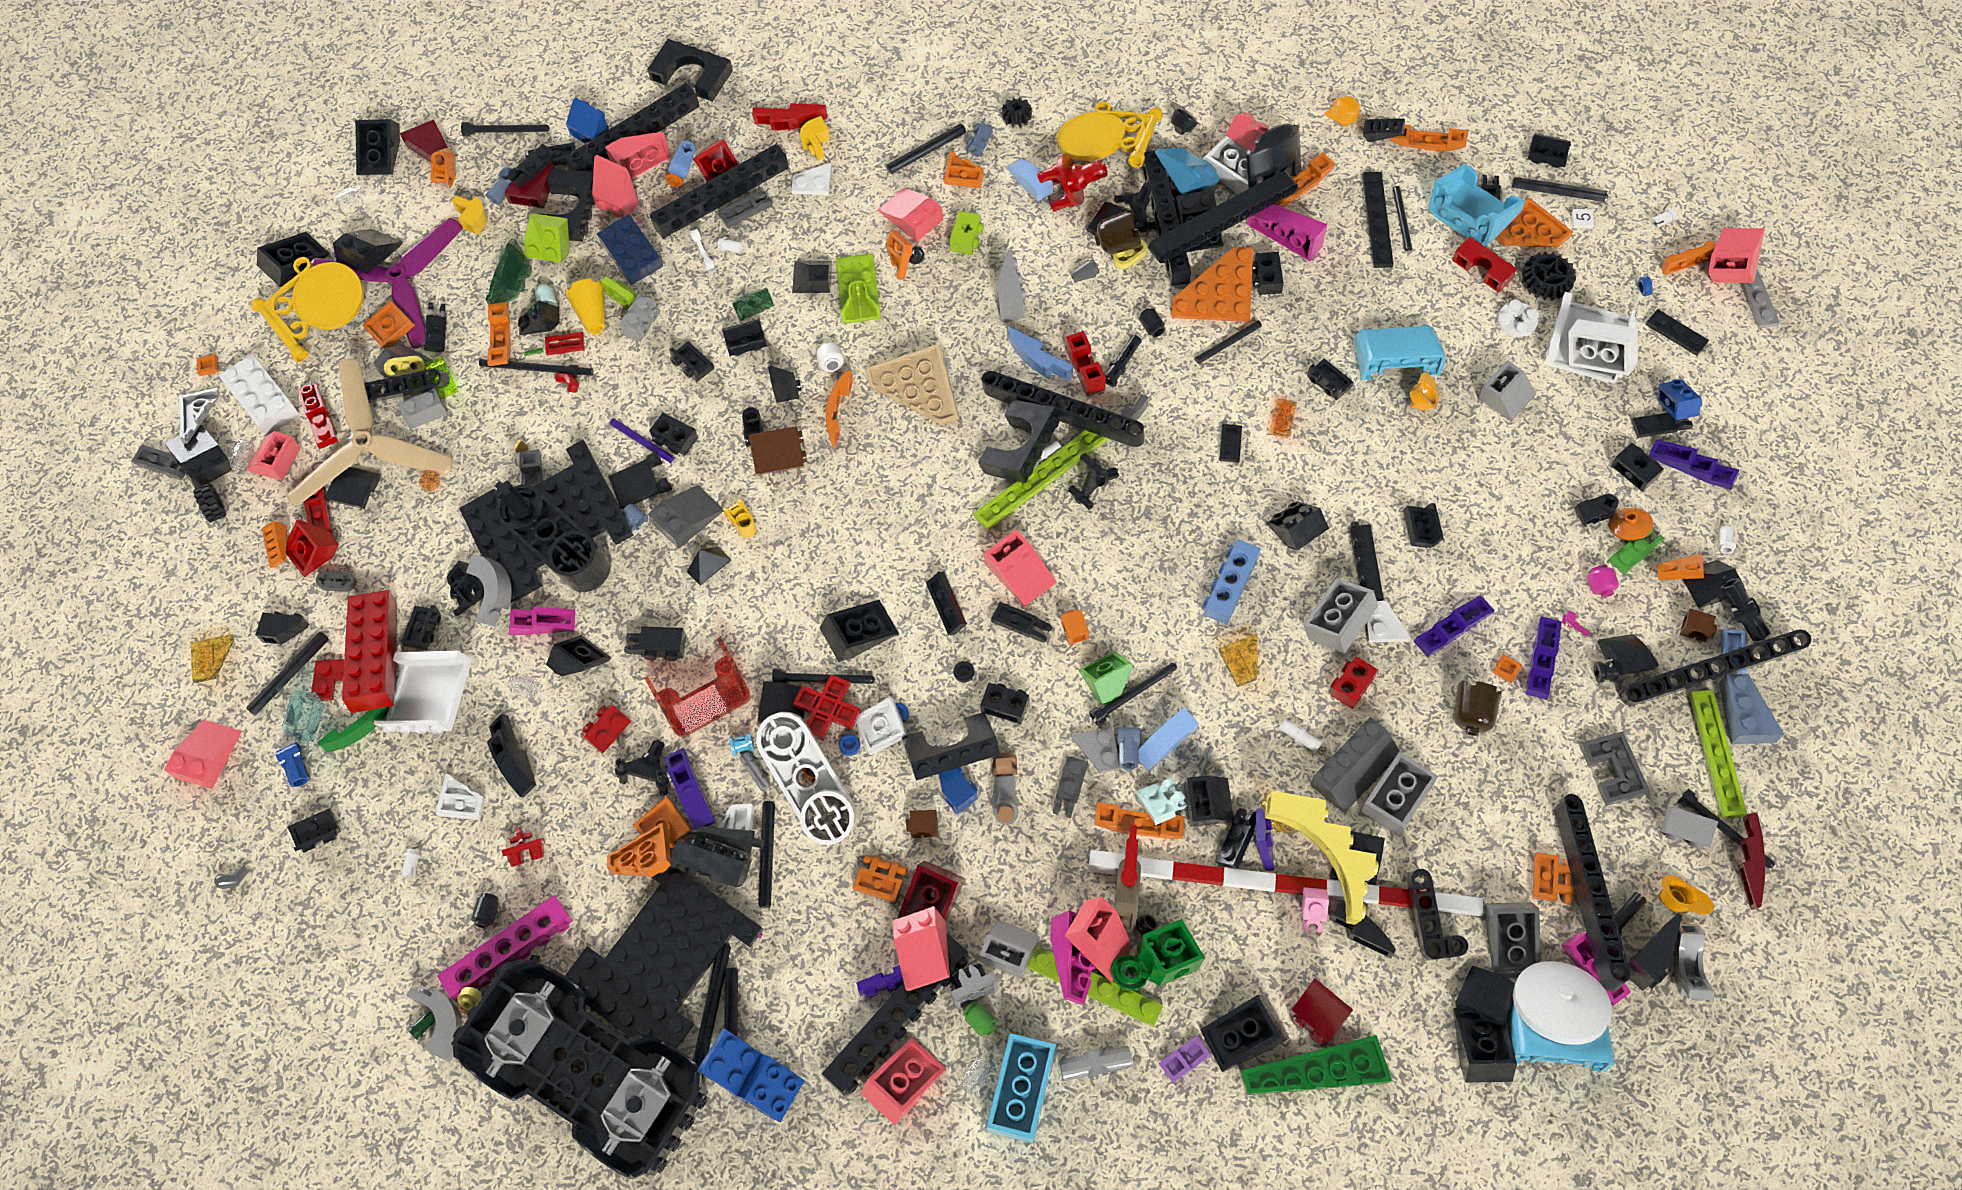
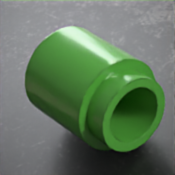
(980, 1019)

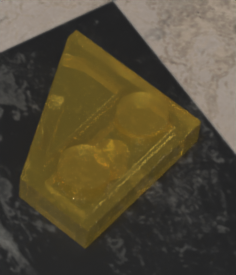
(209, 656)
(1241, 659)

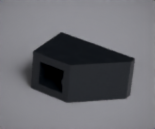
(539, 319)
(280, 628)

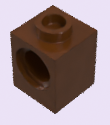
(1698, 625)
(922, 823)

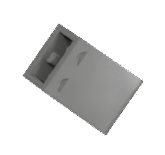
(1009, 292)

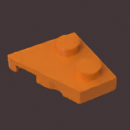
(963, 172)
(899, 251)
(1682, 568)

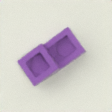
(1185, 1059)

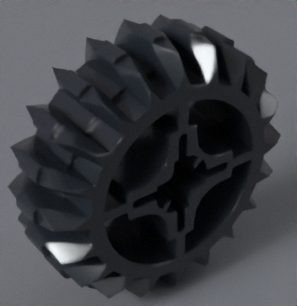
(1557, 283)

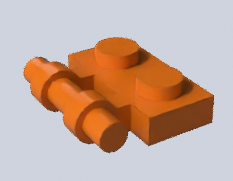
(1545, 879)
(878, 884)

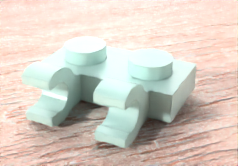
(1155, 801)

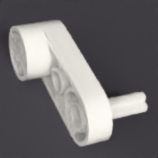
(778, 748)

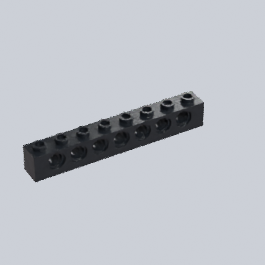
(646, 121)
(719, 191)
(1165, 214)
(898, 1001)

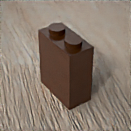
(777, 450)

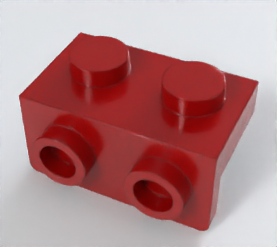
(605, 728)

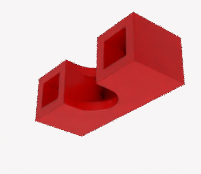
(1474, 253)
(1088, 372)

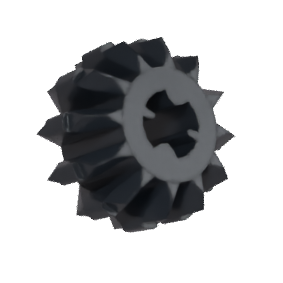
(1016, 112)

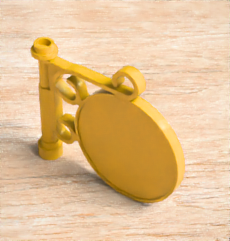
(1102, 133)
(322, 298)

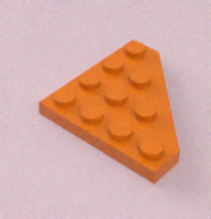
(1220, 291)

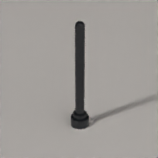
(469, 129)
(782, 676)
(1102, 712)
(1690, 800)

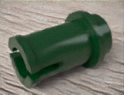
(421, 1024)

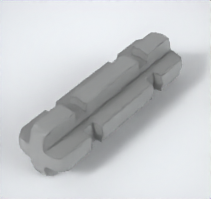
(755, 771)

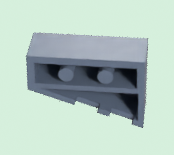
(1747, 712)

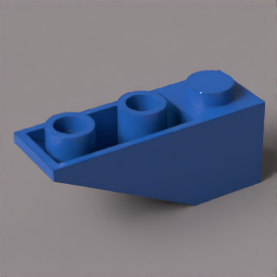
(957, 790)

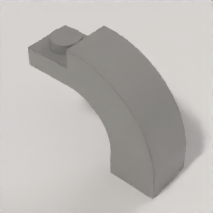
(496, 588)
(1689, 963)
(446, 1018)

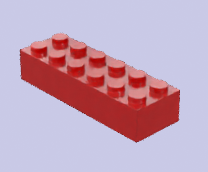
(370, 651)

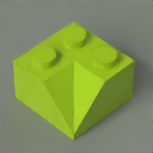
(547, 238)

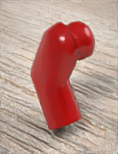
(569, 380)

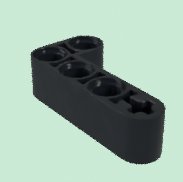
(1431, 913)

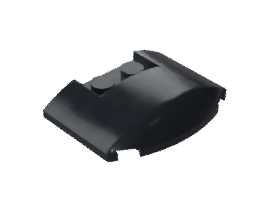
(1274, 152)

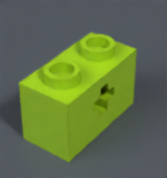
(966, 232)

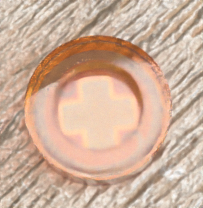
(429, 481)

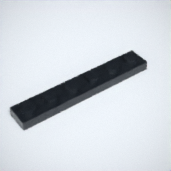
(1377, 220)

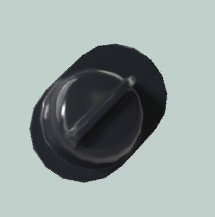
(1182, 119)

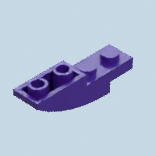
(689, 789)

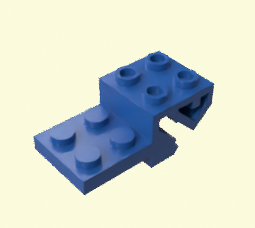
(751, 1075)

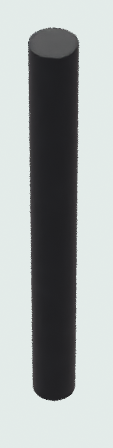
(1402, 218)
(1227, 342)

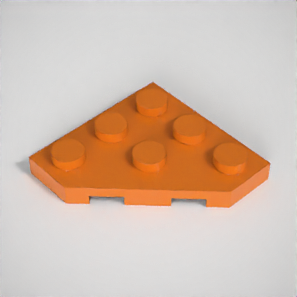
(1534, 228)
(642, 856)

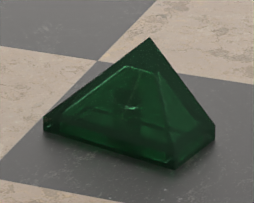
(752, 303)

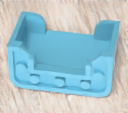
(1469, 208)
(1399, 349)
(1534, 1047)

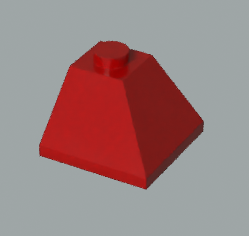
(715, 160)
(309, 547)

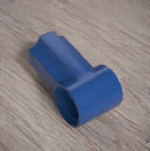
(293, 764)

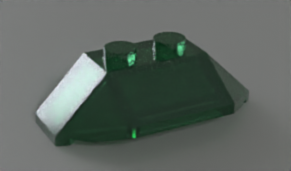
(509, 275)

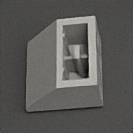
(1508, 391)
(1009, 948)

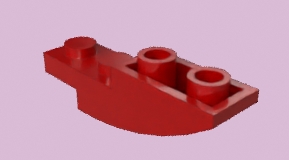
(789, 118)
(318, 415)

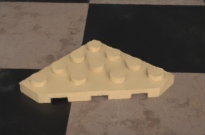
(919, 383)

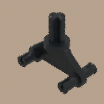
(1138, 204)
(1095, 478)
(646, 767)

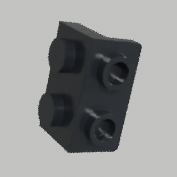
(1549, 150)
(744, 338)
(691, 361)
(1329, 379)
(1423, 525)
(421, 627)
(314, 829)

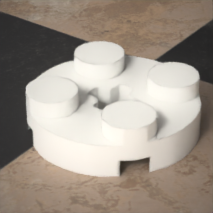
(1518, 309)

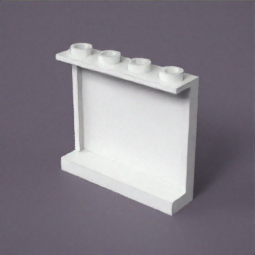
(1567, 315)
(427, 692)

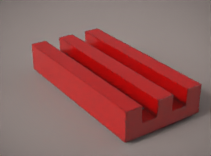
(564, 346)

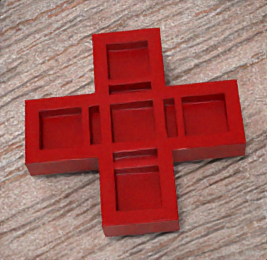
(827, 706)

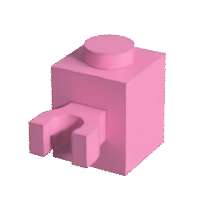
(1314, 907)

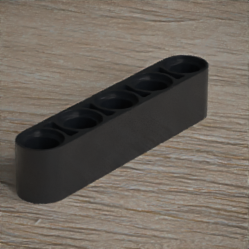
(409, 384)

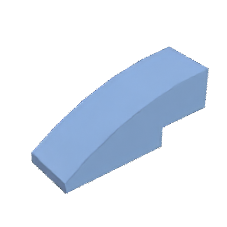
(1026, 175)
(1167, 738)

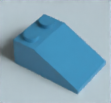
(1187, 170)

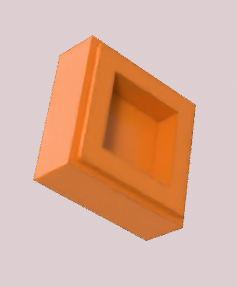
(207, 365)
(1507, 668)

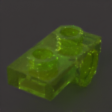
(440, 364)

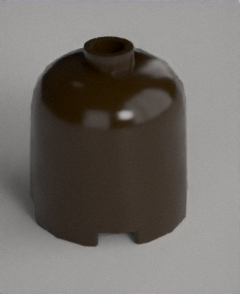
(1118, 233)
(1476, 707)

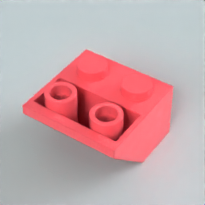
(274, 456)

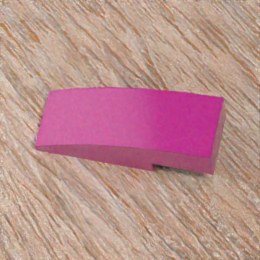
(541, 621)
(1580, 953)

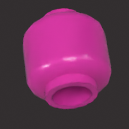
(1603, 581)

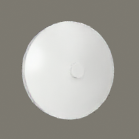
(1562, 1002)

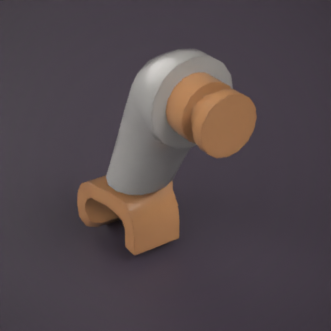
(1004, 789)

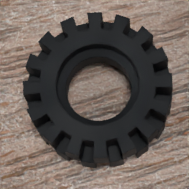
(209, 502)

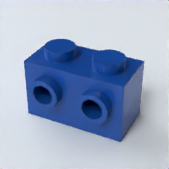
(1679, 399)

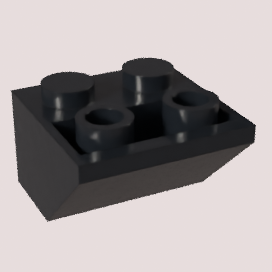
(1298, 524)
(1208, 800)

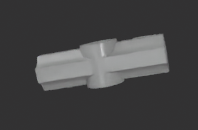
(1095, 1063)

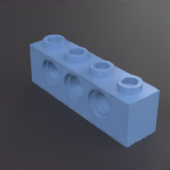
(1240, 553)

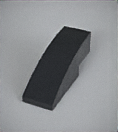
(1365, 932)

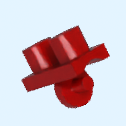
(514, 853)

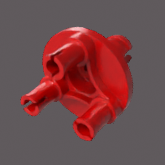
(1073, 179)

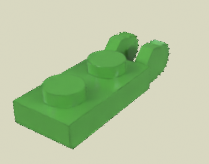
(1633, 553)

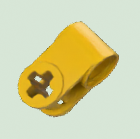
(740, 516)

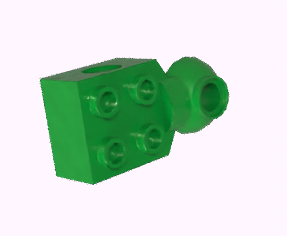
(1160, 957)

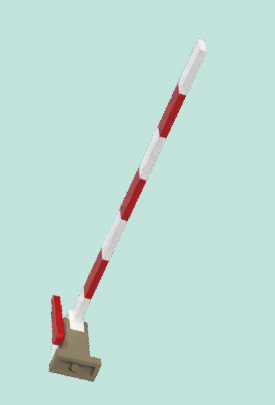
(1131, 867)

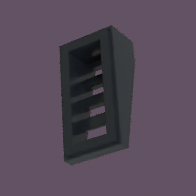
(1377, 128)

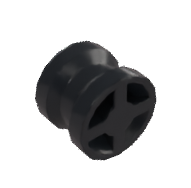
(1605, 671)

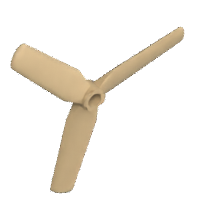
(360, 423)

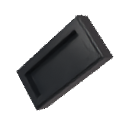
(1230, 443)

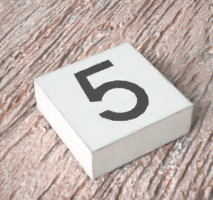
(1582, 218)

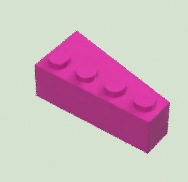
(1290, 229)

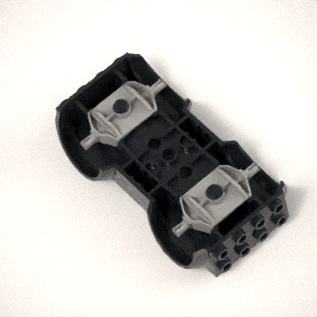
(647, 1086)

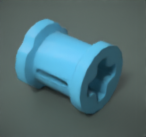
(741, 743)

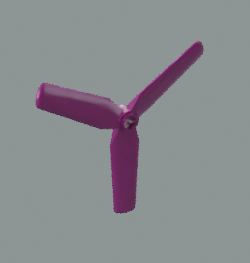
(409, 265)

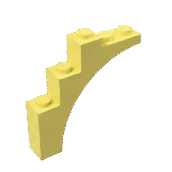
(1333, 840)

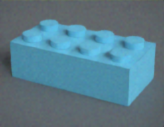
(1021, 1088)

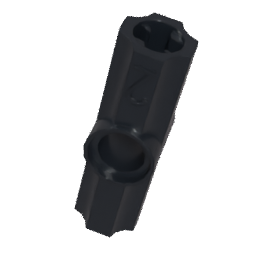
(1745, 609)

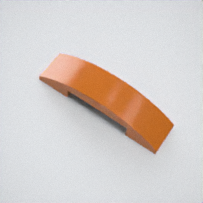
(1432, 141)
(1310, 177)
(500, 334)
(841, 388)
(1120, 820)

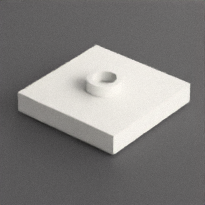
(881, 726)

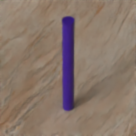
(641, 440)

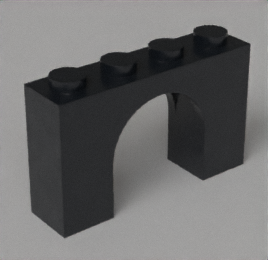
(675, 55)
(577, 184)
(1019, 463)
(932, 760)

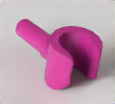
(1571, 617)

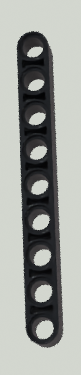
(1222, 217)
(1073, 413)
(1724, 663)
(1592, 893)

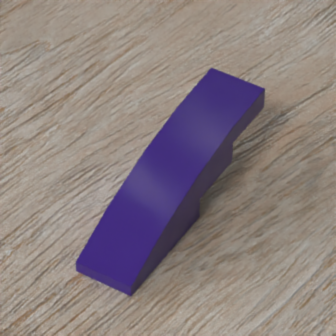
(1689, 462)
(1453, 626)
(1543, 658)

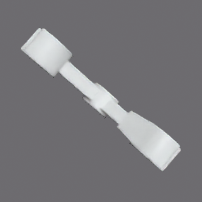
(707, 261)

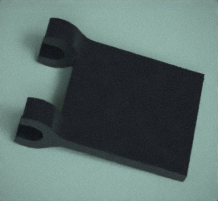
(638, 482)

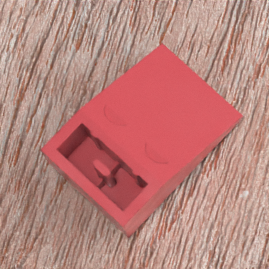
(1736, 255)
(1019, 568)
(1099, 935)

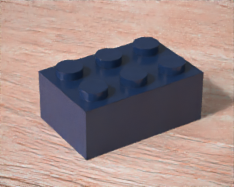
(630, 249)

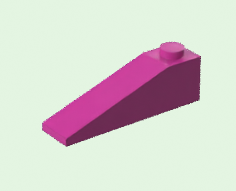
(1071, 964)

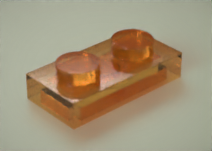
(1282, 418)

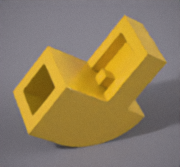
(812, 135)
(473, 214)

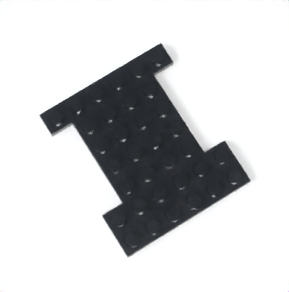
(575, 490)
(661, 958)

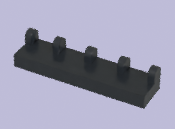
(1365, 558)

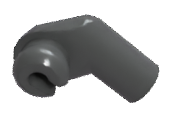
(230, 880)

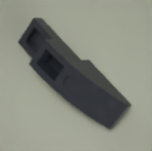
(509, 758)

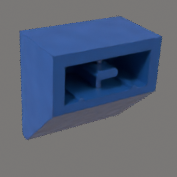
(585, 121)

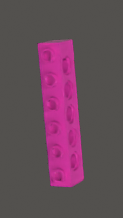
(552, 909)

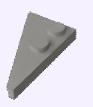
(193, 410)

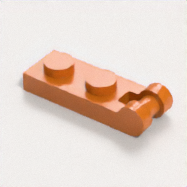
(1688, 258)

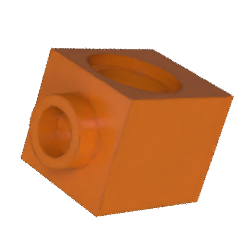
(1075, 626)

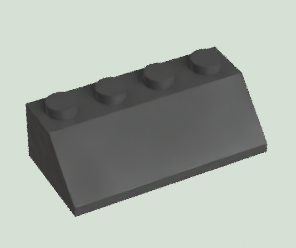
(1356, 765)

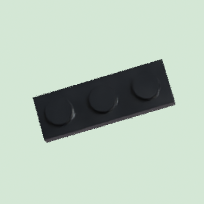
(1677, 332)
(946, 603)

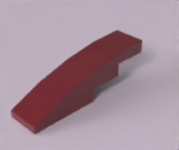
(1753, 869)

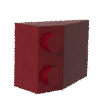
(931, 888)
(1320, 1012)

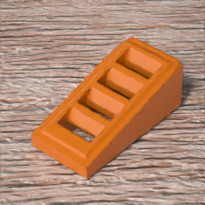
(275, 542)

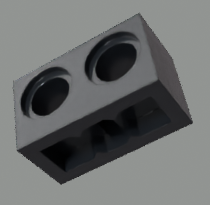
(1268, 273)
(676, 431)
(1002, 708)

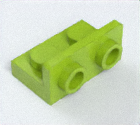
(619, 292)

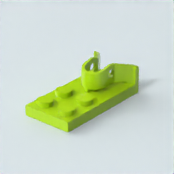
(858, 288)

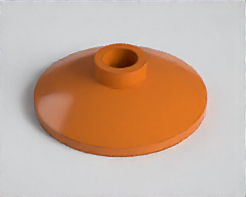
(1631, 524)

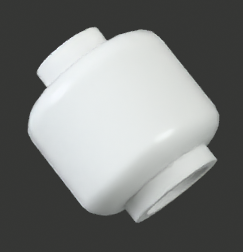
(830, 357)

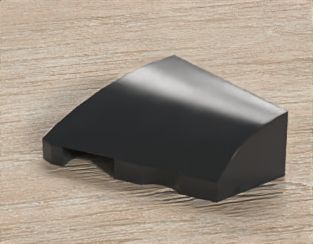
(462, 585)

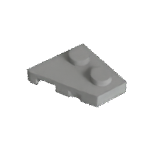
(1099, 748)

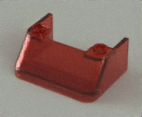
(708, 701)

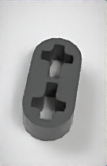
(334, 584)

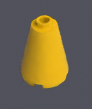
(588, 303)

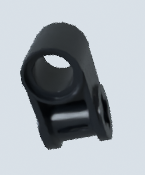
(751, 427)
(1596, 509)

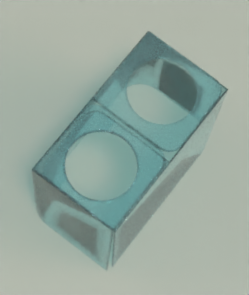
(293, 714)

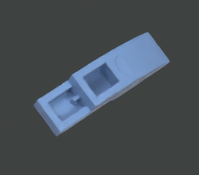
(1032, 353)

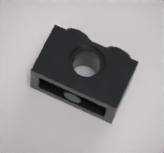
(1641, 477)

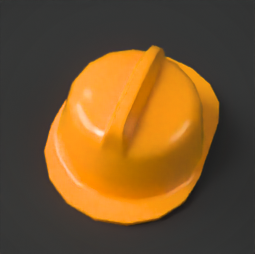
(1344, 110)
(1424, 393)
(1683, 897)

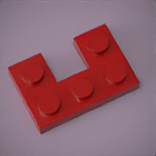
(325, 677)

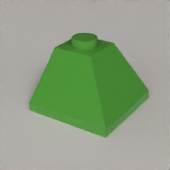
(1107, 676)

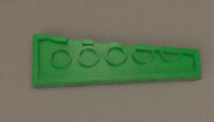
(1337, 1066)

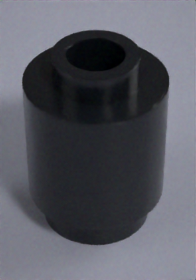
(1152, 322)
(485, 910)

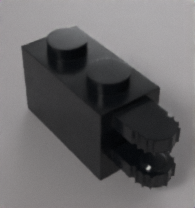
(657, 643)

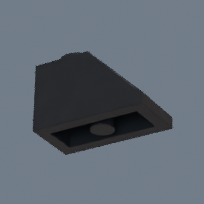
(784, 384)

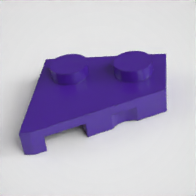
(1264, 839)
(870, 986)

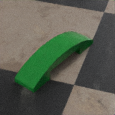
(356, 731)

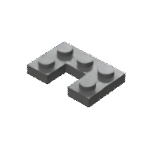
(1629, 780)

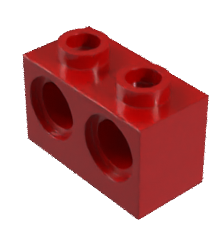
(1356, 684)

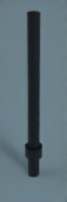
(571, 369)

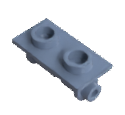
(975, 143)

